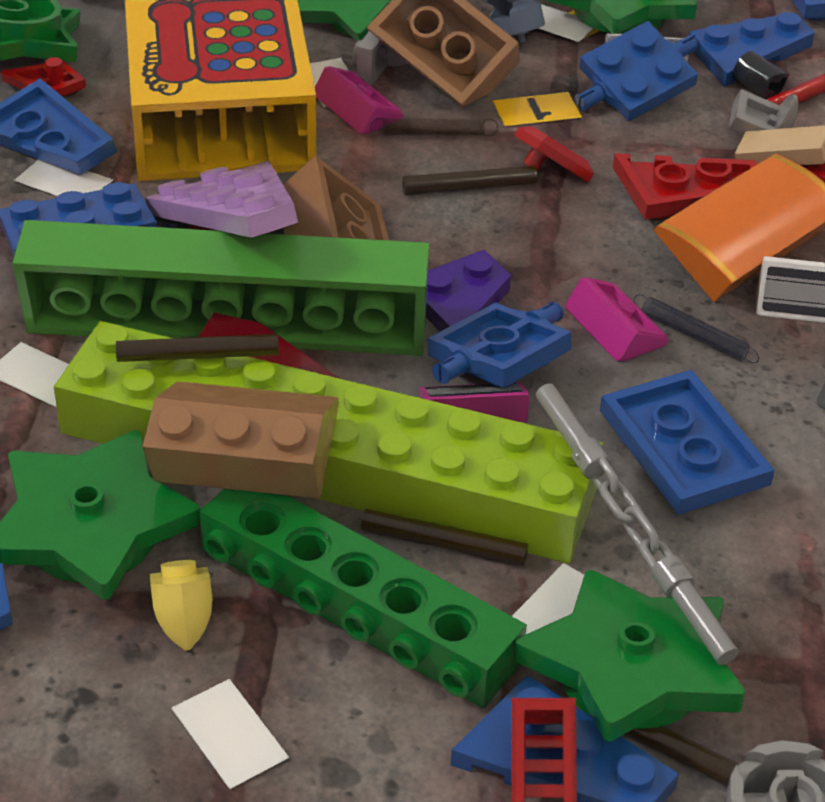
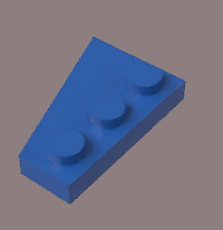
(769, 37)
(604, 768)

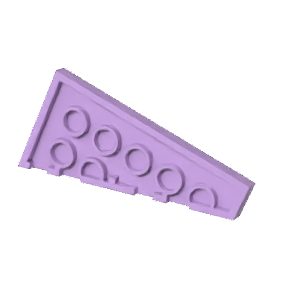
(233, 202)

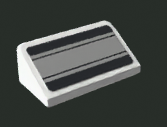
(791, 289)

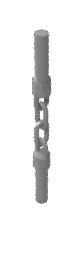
(668, 572)

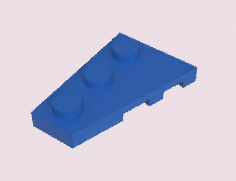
(52, 129)

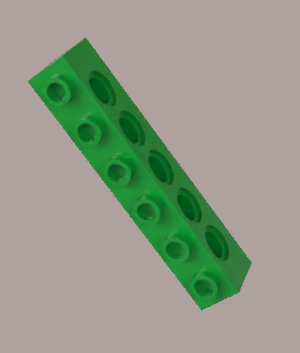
(365, 590)

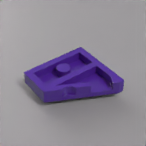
(464, 288)

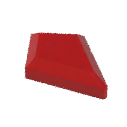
(54, 73)
(545, 146)

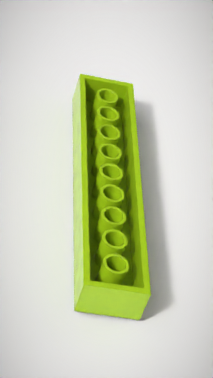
(385, 445)

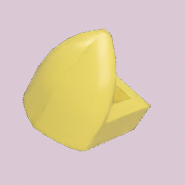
(182, 601)

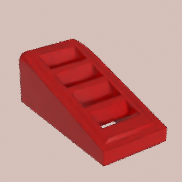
(544, 712)

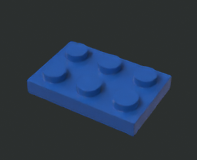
(113, 205)
(686, 441)

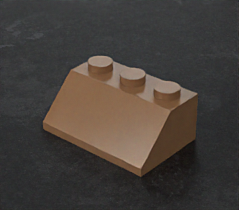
(448, 45)
(332, 205)
(241, 438)

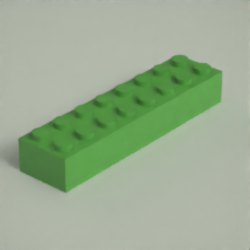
(150, 280)

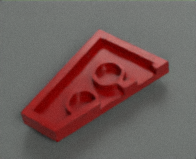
(669, 187)

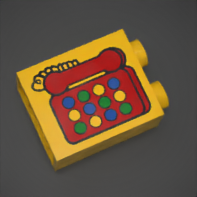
(219, 86)

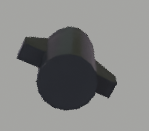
(759, 75)

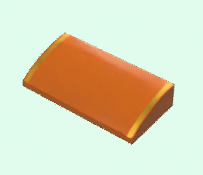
(741, 222)

